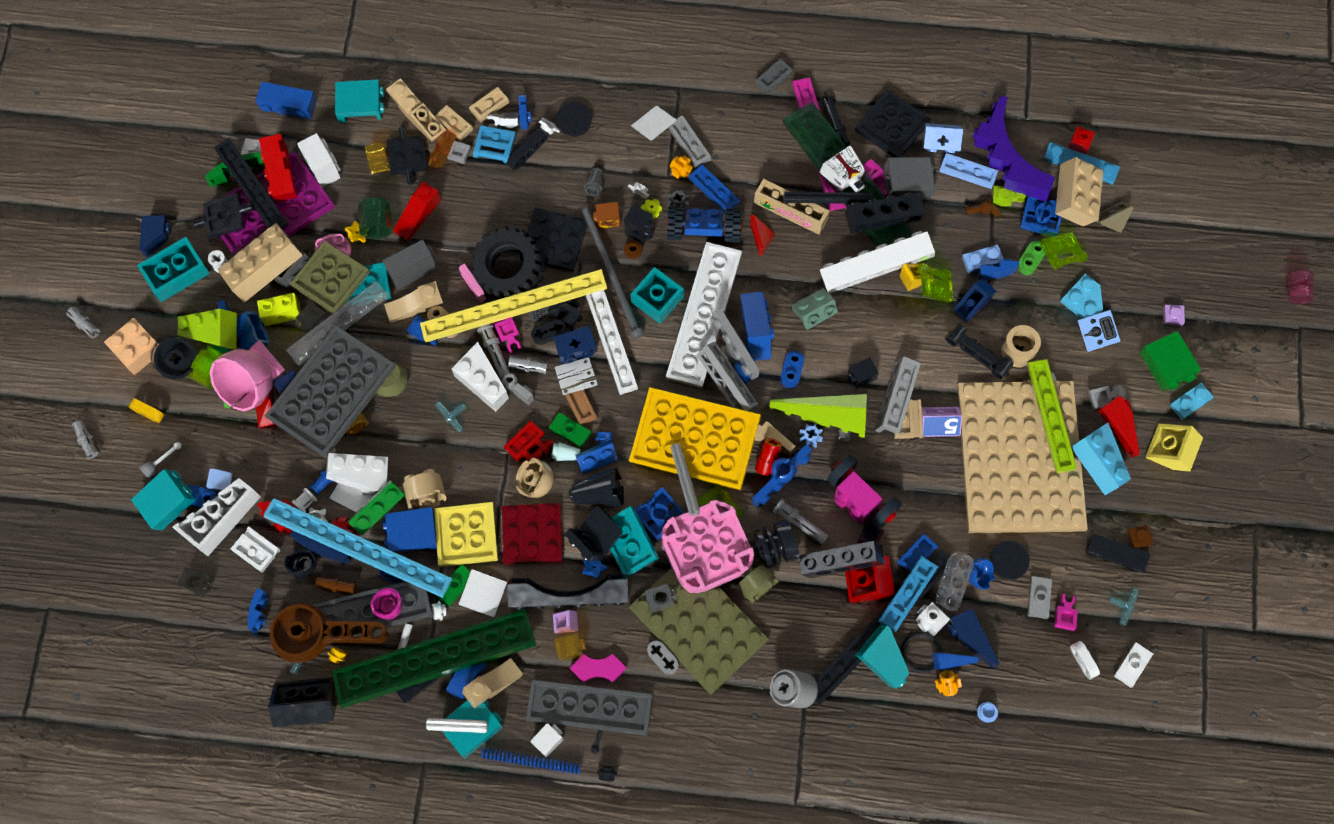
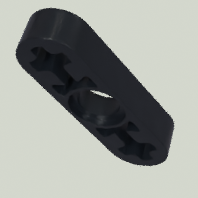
(527, 149)

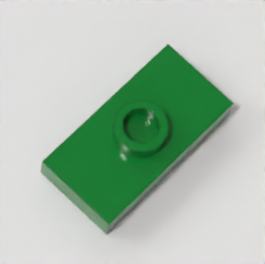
(570, 430)
(457, 586)

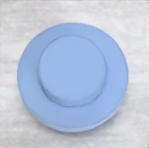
(987, 712)

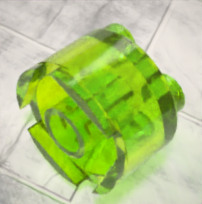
(202, 366)

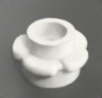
(438, 611)

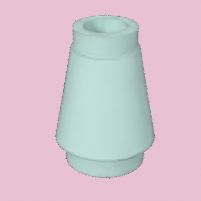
(564, 452)

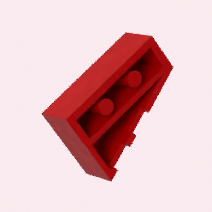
(278, 168)

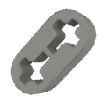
(666, 655)

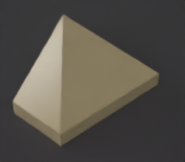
(1115, 216)

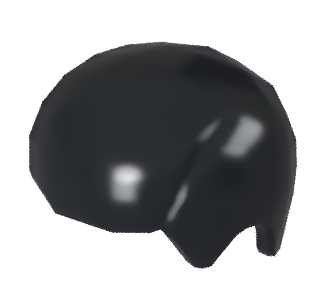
(300, 563)

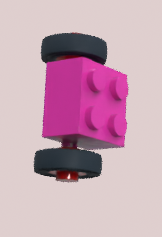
(859, 497)

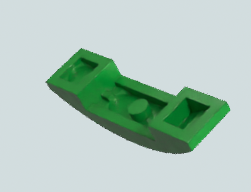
(219, 174)

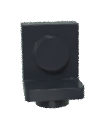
(870, 533)

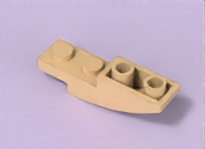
(415, 110)

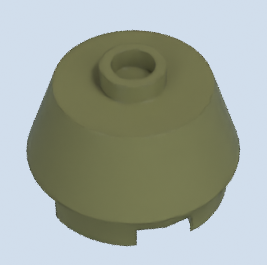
(395, 382)
(757, 582)

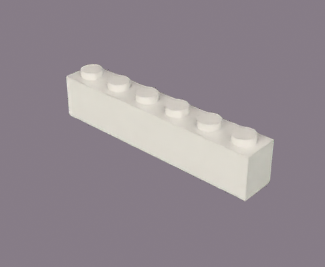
(877, 262)

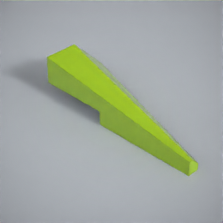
(838, 411)

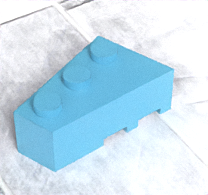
(1102, 459)

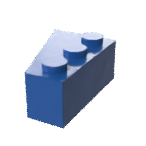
(756, 325)

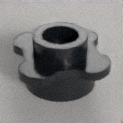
(607, 773)

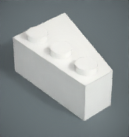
(479, 376)
(358, 471)

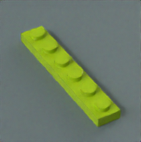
(1051, 416)

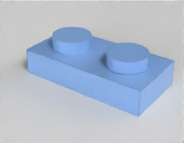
(975, 259)

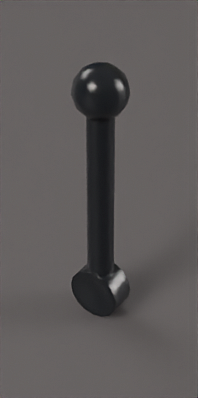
(595, 749)

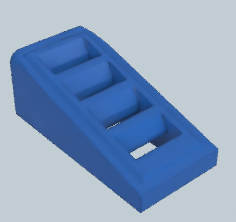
(946, 660)

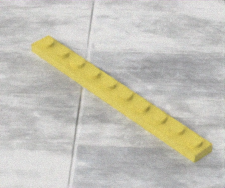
(513, 305)

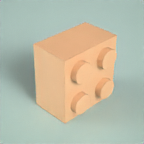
(132, 345)

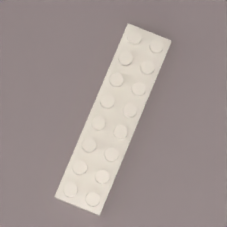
(708, 294)

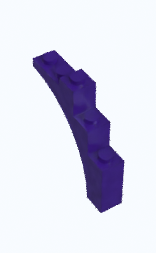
(1018, 174)

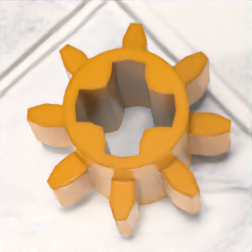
(681, 166)
(948, 683)

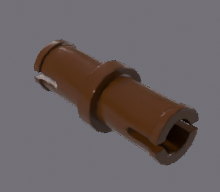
(336, 584)

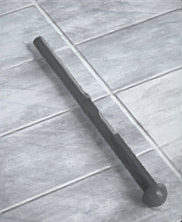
(636, 331)

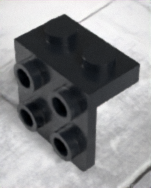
(595, 535)

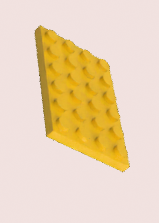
(712, 437)

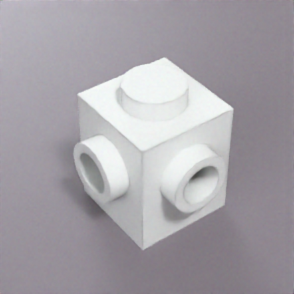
(931, 619)

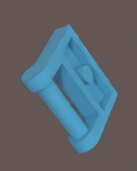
(496, 139)

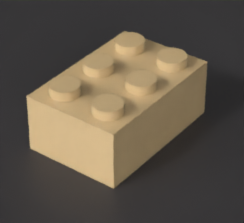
(1079, 192)

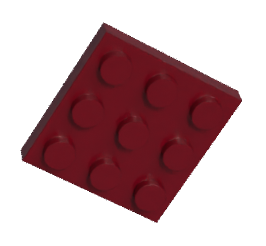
(532, 533)

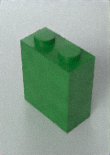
(1170, 361)

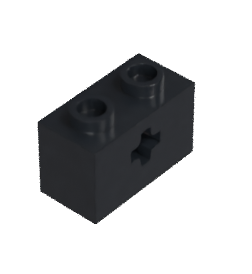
(639, 224)

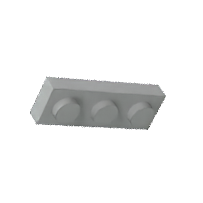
(689, 142)

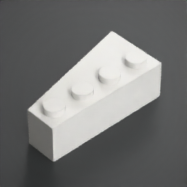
(218, 517)

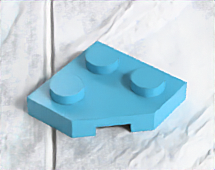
(1084, 298)

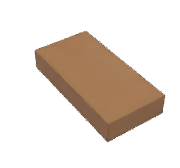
(581, 407)

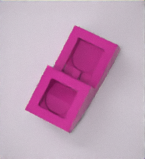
(876, 174)

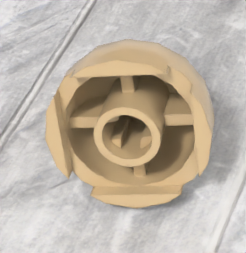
(534, 478)

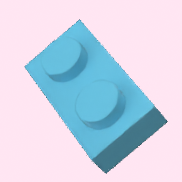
(1191, 401)

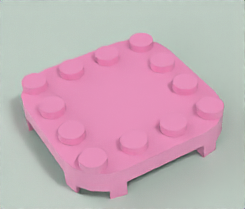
(707, 547)

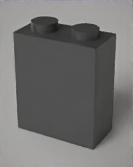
(909, 175)
(410, 264)

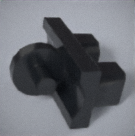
(572, 313)

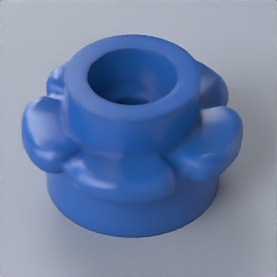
(604, 437)

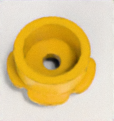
(337, 654)

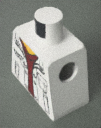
(844, 170)

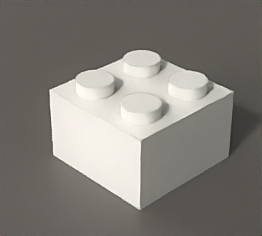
(320, 159)

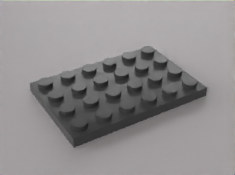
(330, 391)

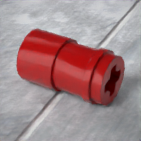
(769, 454)

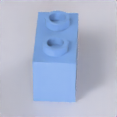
(934, 132)

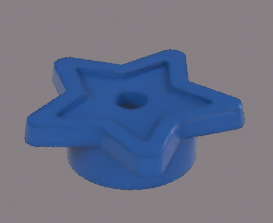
(593, 572)

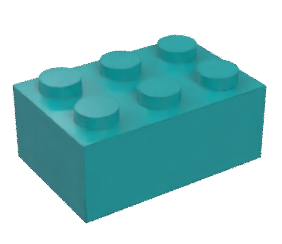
(173, 269)

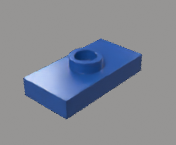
(922, 547)

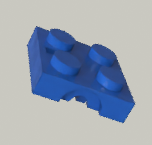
(1040, 221)
(657, 510)

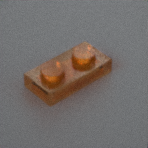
(442, 149)

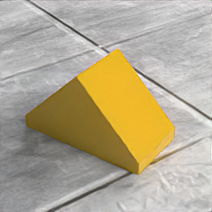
(910, 276)

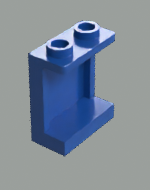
(410, 530)

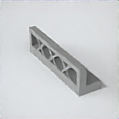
(728, 376)
(898, 395)

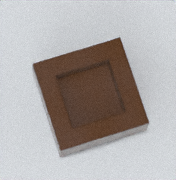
(1140, 537)

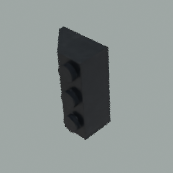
(302, 702)

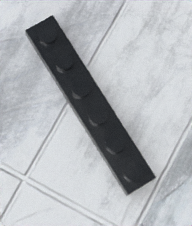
(250, 184)

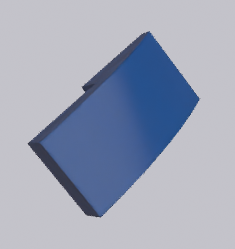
(1005, 268)
(255, 618)
(463, 678)

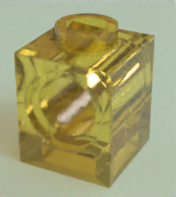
(376, 158)
(569, 647)

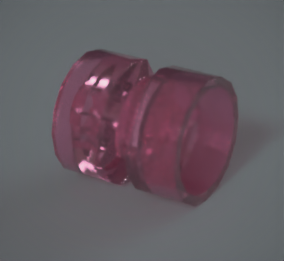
(1300, 287)

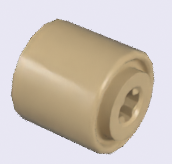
(1023, 338)

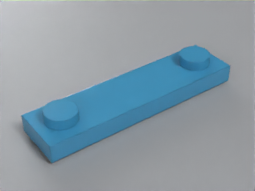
(1058, 154)
(908, 594)

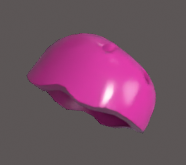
(389, 606)

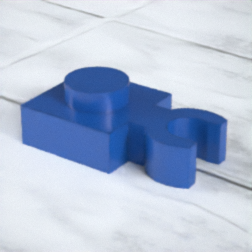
(524, 115)
(416, 331)

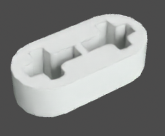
(1084, 660)

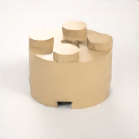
(424, 490)

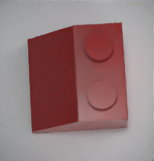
(870, 583)

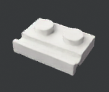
(255, 549)

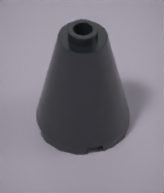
(599, 490)

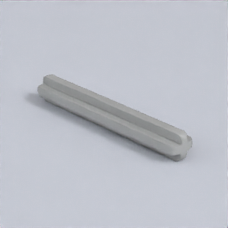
(685, 479)

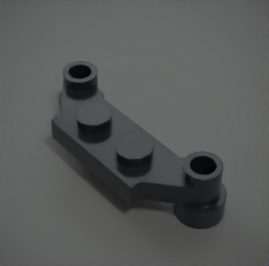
(974, 349)

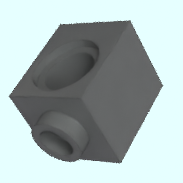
(656, 606)

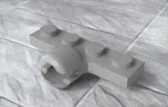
(735, 348)

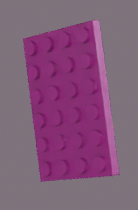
(298, 212)

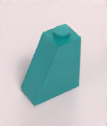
(884, 657)

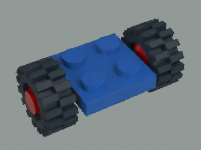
(704, 223)

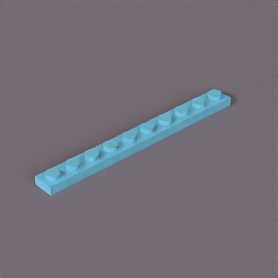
(358, 548)

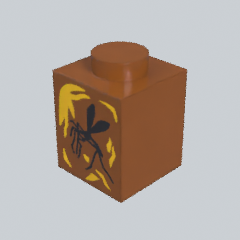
(607, 215)

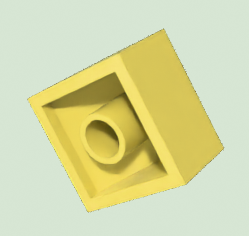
(1174, 446)

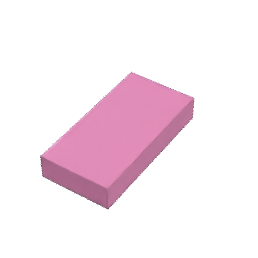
(472, 283)

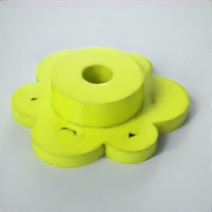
(656, 207)

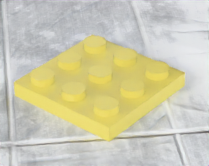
(466, 534)

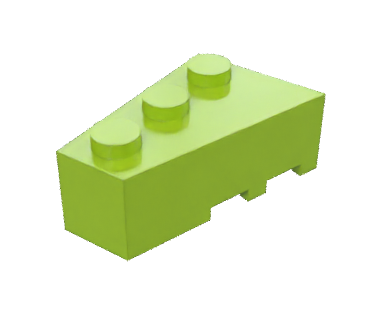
(212, 327)

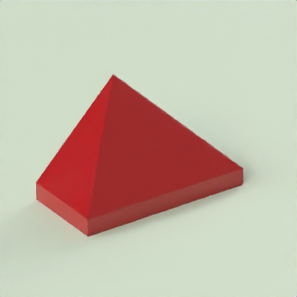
(761, 234)
(262, 409)

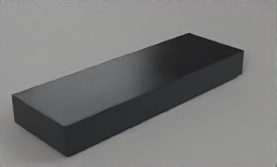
(1118, 553)

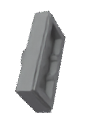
(1039, 597)

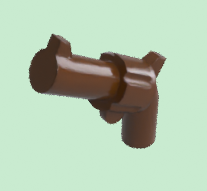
(985, 207)

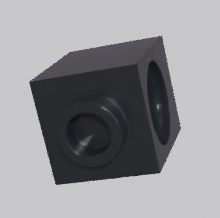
(862, 373)

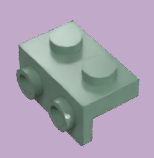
(815, 308)

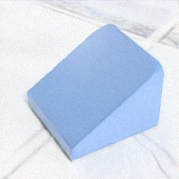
(218, 480)

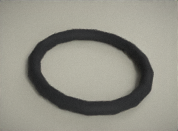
(904, 651)

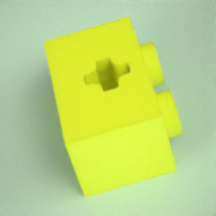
(279, 309)

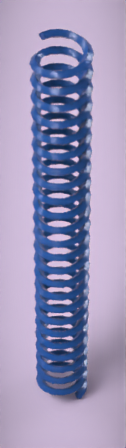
(533, 763)

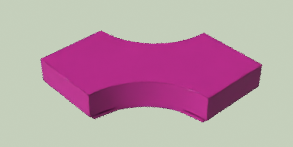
(588, 668)

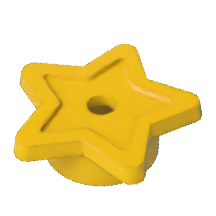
(352, 233)

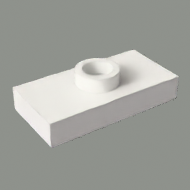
(1133, 665)

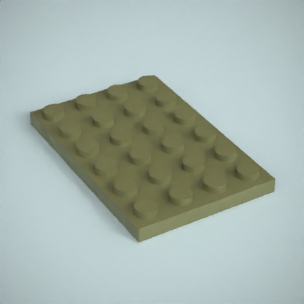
(702, 631)

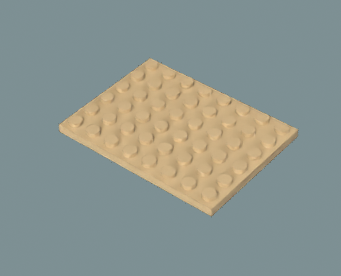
(1009, 461)

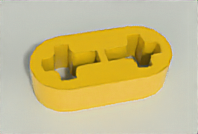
(146, 410)

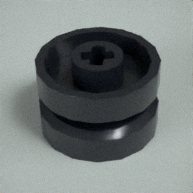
(163, 350)

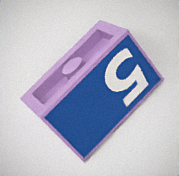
(941, 421)

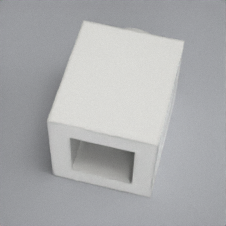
(547, 739)

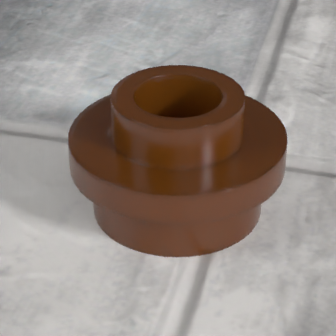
(633, 254)

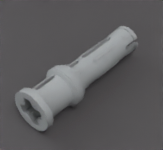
(491, 343)
(790, 514)

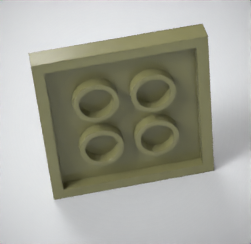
(330, 277)

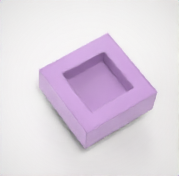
(1173, 315)

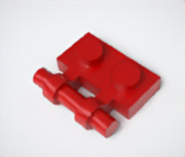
(525, 440)

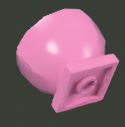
(245, 376)

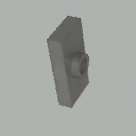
(774, 76)

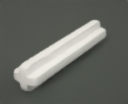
(456, 725)

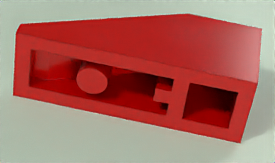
(417, 211)
(1122, 424)

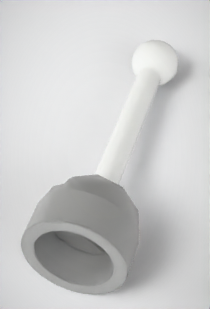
(149, 468)

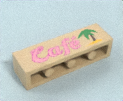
(804, 214)

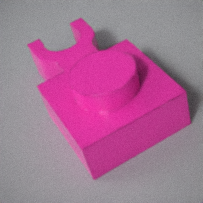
(507, 332)
(1066, 616)

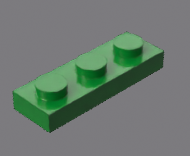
(376, 508)

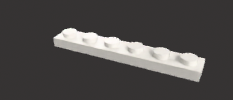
(611, 342)

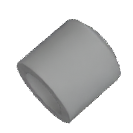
(793, 688)

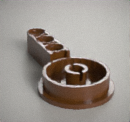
(317, 632)

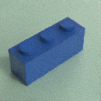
(286, 100)

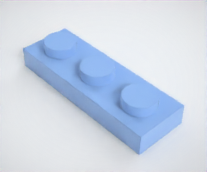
(968, 171)

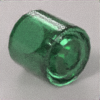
(374, 218)

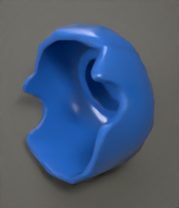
(982, 573)

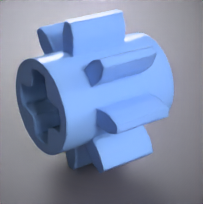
(811, 441)

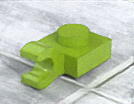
(1005, 197)

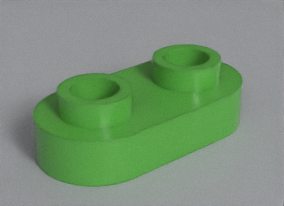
(1032, 256)

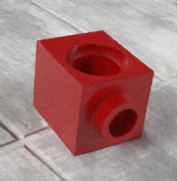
(1081, 140)

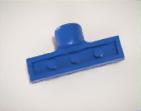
(782, 472)

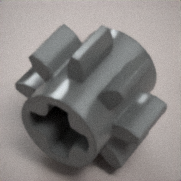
(678, 195)

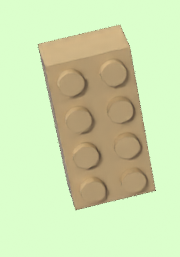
(259, 262)

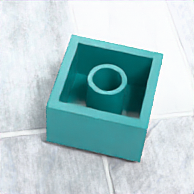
(657, 295)

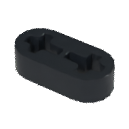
(548, 331)

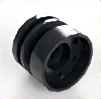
(777, 544)

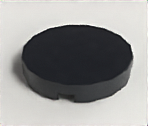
(573, 119)
(1009, 560)

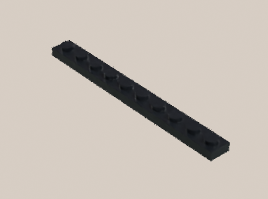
(847, 659)

